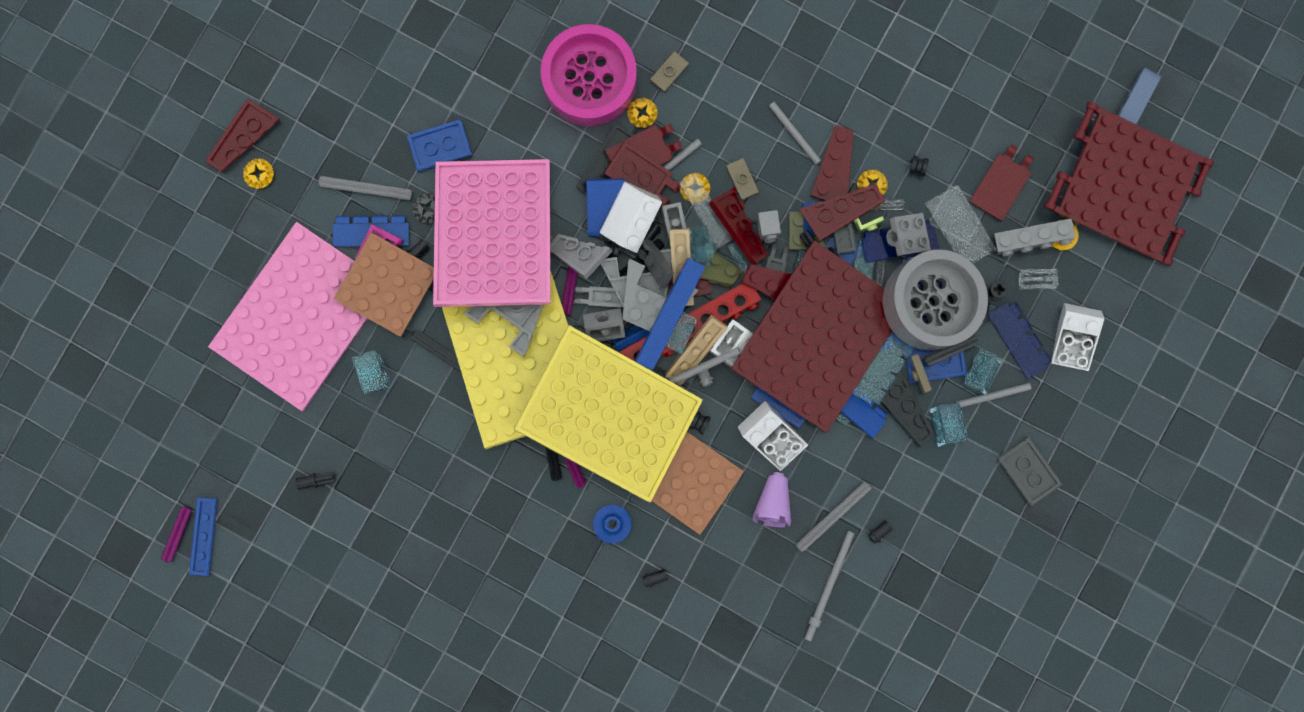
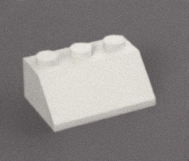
(631, 216)

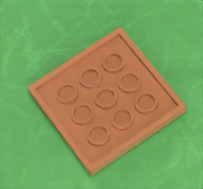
(385, 284)
(696, 483)

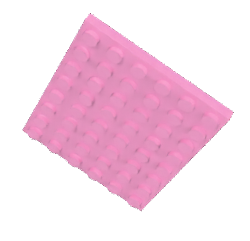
(492, 233)
(288, 323)

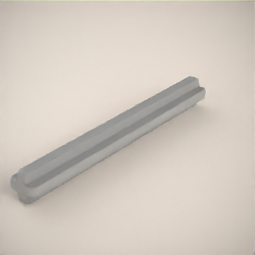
(367, 188)
(833, 516)

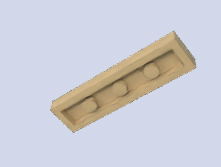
(679, 252)
(697, 347)

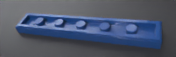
(670, 313)

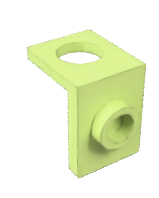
(868, 226)

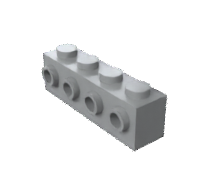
(1034, 236)

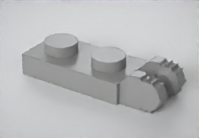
(598, 297)

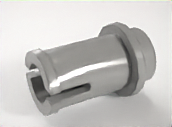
(705, 378)

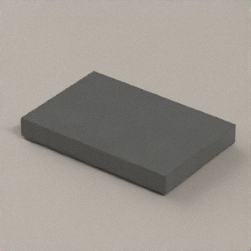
(1029, 471)

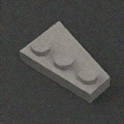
(578, 255)

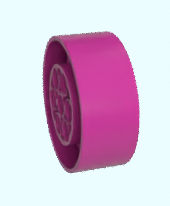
(593, 44)

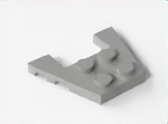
(646, 280)
(641, 304)
(521, 316)

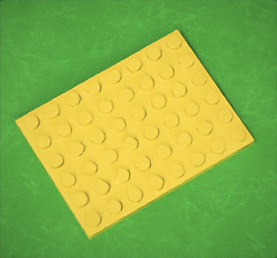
(496, 375)
(608, 414)

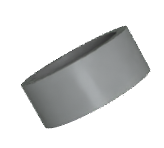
(958, 279)

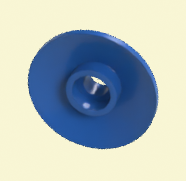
(604, 531)

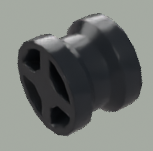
(918, 166)
(614, 247)
(699, 422)

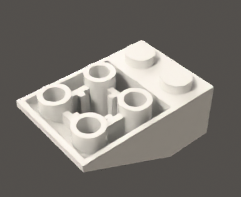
(1077, 336)
(733, 337)
(772, 436)

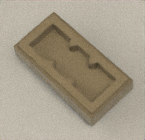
(669, 71)
(742, 179)
(919, 374)

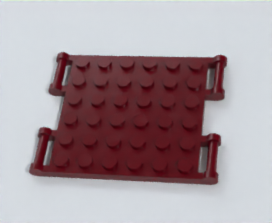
(1128, 184)

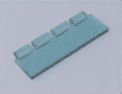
(879, 372)

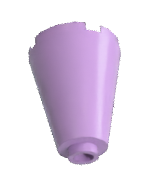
(774, 502)

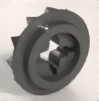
(418, 210)

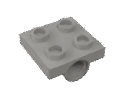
(908, 234)

